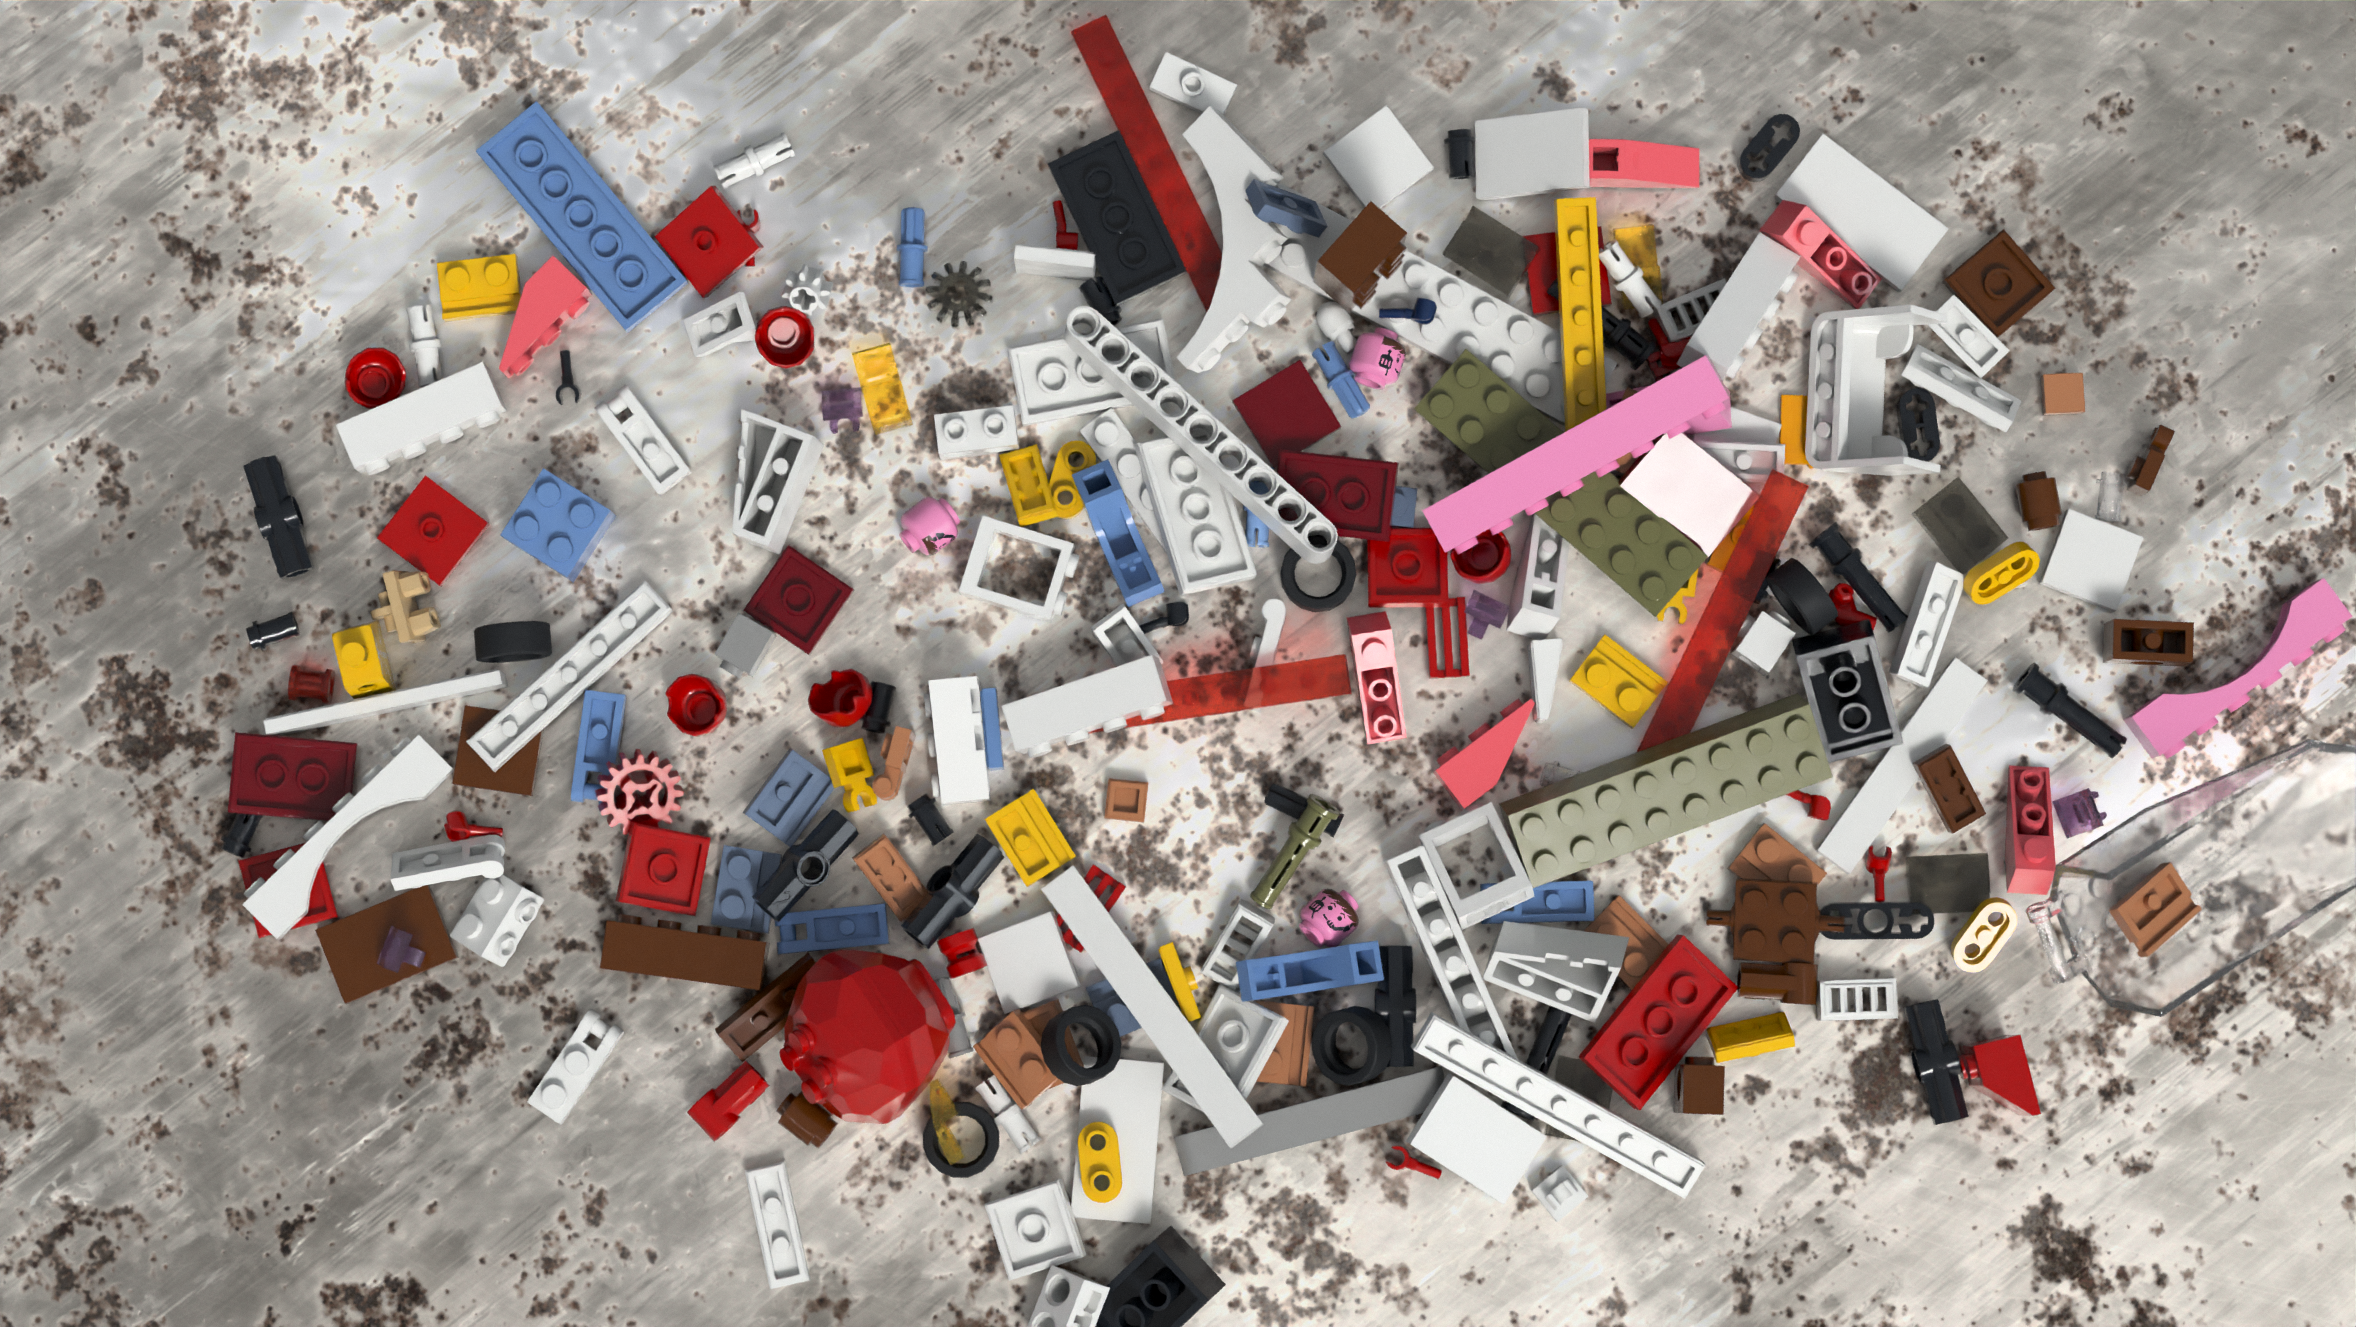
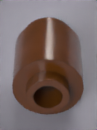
(2039, 501)
(805, 1120)

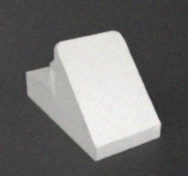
(720, 325)
(1123, 637)

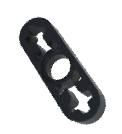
(1905, 911)

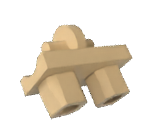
(401, 609)

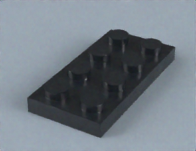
(1117, 218)

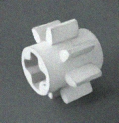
(807, 289)

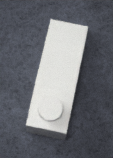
(1538, 582)

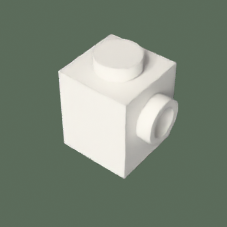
(1763, 640)

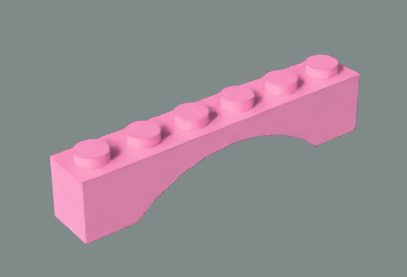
(2301, 623)

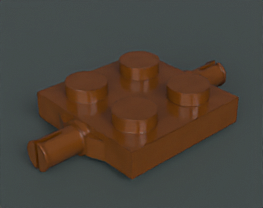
(1775, 920)

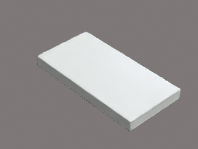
(1864, 211)
(1060, 385)
(1194, 518)
(1131, 1105)

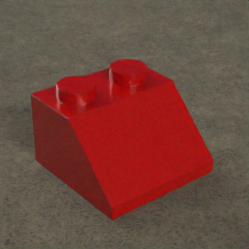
(2001, 1073)

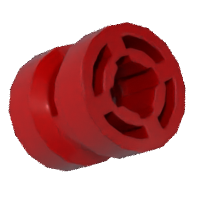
(960, 944)

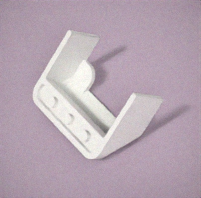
(1849, 387)

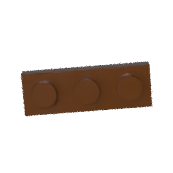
(764, 1013)

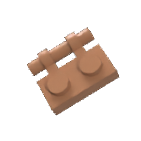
(897, 752)

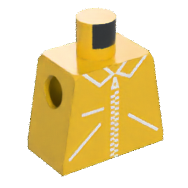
(363, 660)

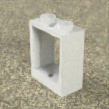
(979, 557)
(1490, 900)

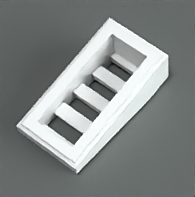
(1666, 320)
(1543, 669)
(1255, 915)
(1824, 999)

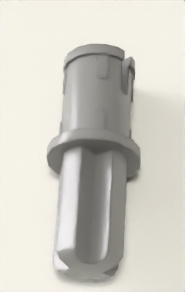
(959, 1038)

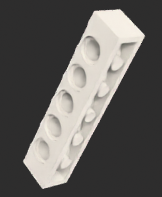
(1446, 948)

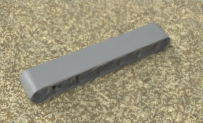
(1313, 1121)

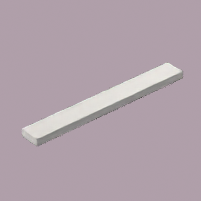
(1152, 1007)
(1557, 1105)

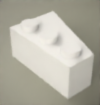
(771, 479)
(957, 740)
(1557, 966)

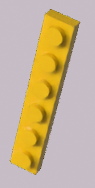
(1580, 309)

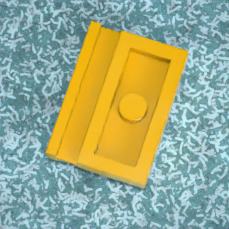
(479, 287)
(1618, 681)
(1030, 838)

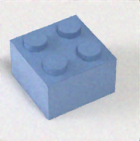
(558, 525)

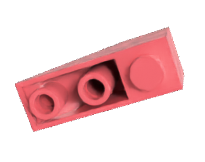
(1642, 164)
(1821, 252)
(544, 306)
(1376, 677)
(1479, 765)
(2029, 831)

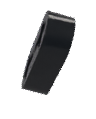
(1761, 142)
(1927, 425)

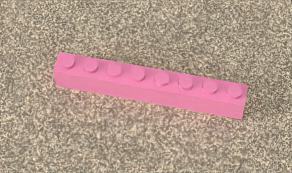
(1577, 453)

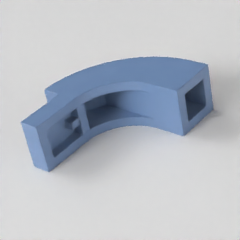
(1117, 533)
(1309, 971)

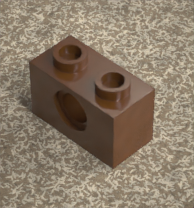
(2148, 642)
(1699, 1087)

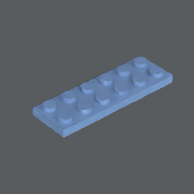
(582, 217)

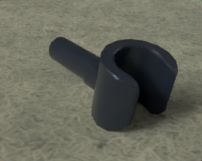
(567, 378)
(1176, 616)

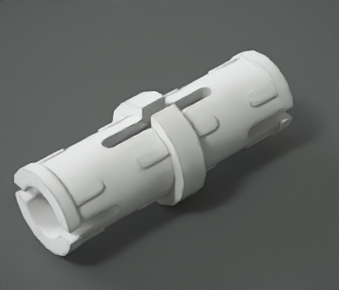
(754, 160)
(1628, 278)
(424, 344)
(1008, 1114)

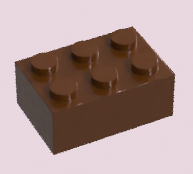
(1360, 257)

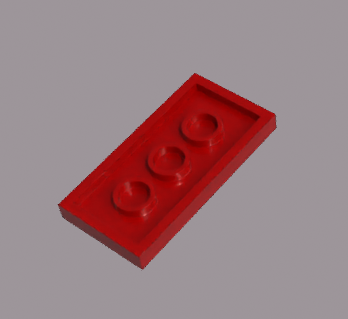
(1658, 1022)

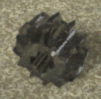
(968, 304)

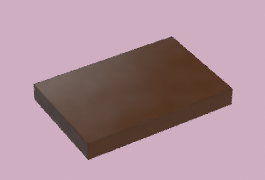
(357, 941)

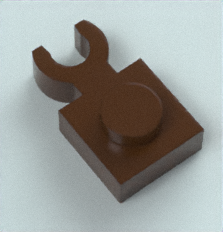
(2145, 468)

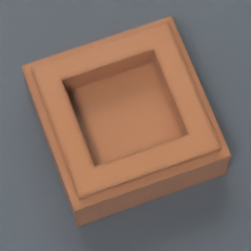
(2062, 393)
(1126, 800)

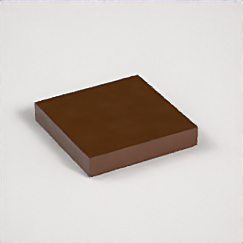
(1999, 284)
(514, 777)

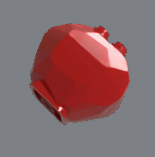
(866, 1034)

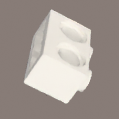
(976, 432)
(1068, 1300)

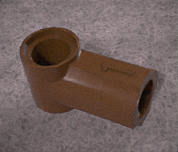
(1786, 982)

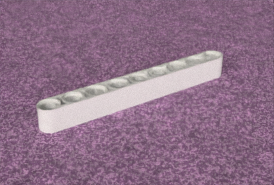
(1194, 416)

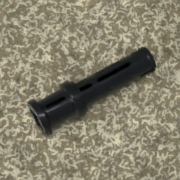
(1619, 335)
(1847, 562)
(2054, 700)
(1544, 1049)

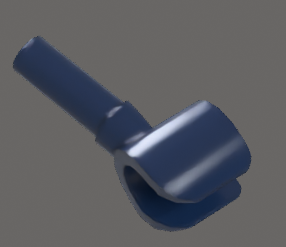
(1422, 313)

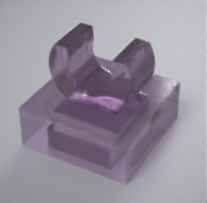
(842, 405)
(1485, 612)
(2079, 812)
(397, 950)

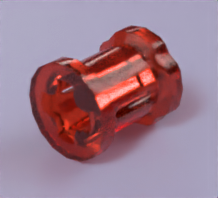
(311, 684)

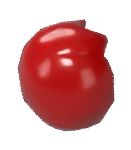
(784, 337)
(374, 377)
(1485, 560)
(842, 698)
(696, 704)

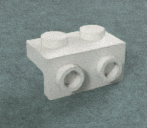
(497, 918)

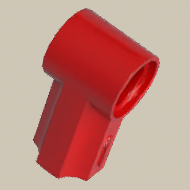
(722, 1106)

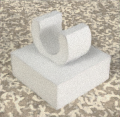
(1559, 1193)

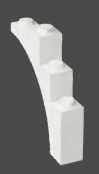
(1243, 287)

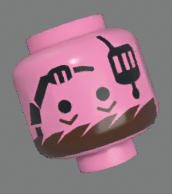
(1377, 358)
(929, 526)
(1329, 918)

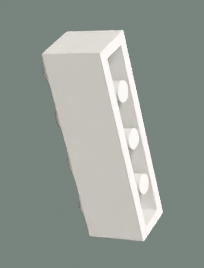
(1742, 306)
(422, 418)
(1088, 705)

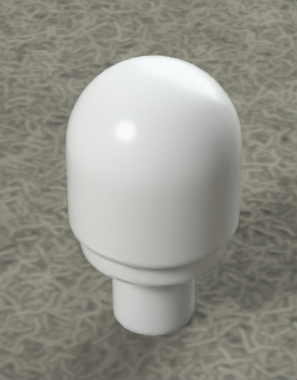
(1336, 325)

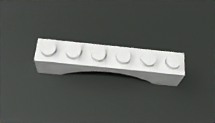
(286, 894)

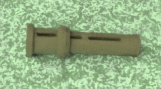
(1303, 836)

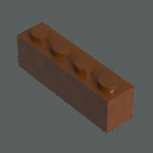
(685, 954)

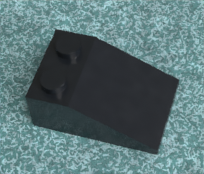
(1847, 690)
(1160, 1286)

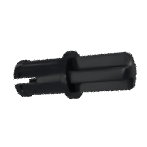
(1294, 805)

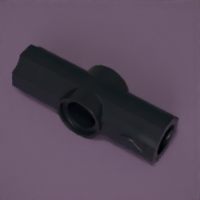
(278, 517)
(823, 848)
(952, 891)
(1397, 1002)
(1935, 1062)

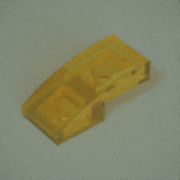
(1640, 248)
(882, 388)
(943, 1110)

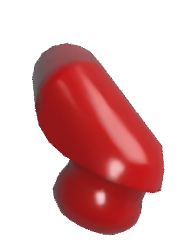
(1846, 608)

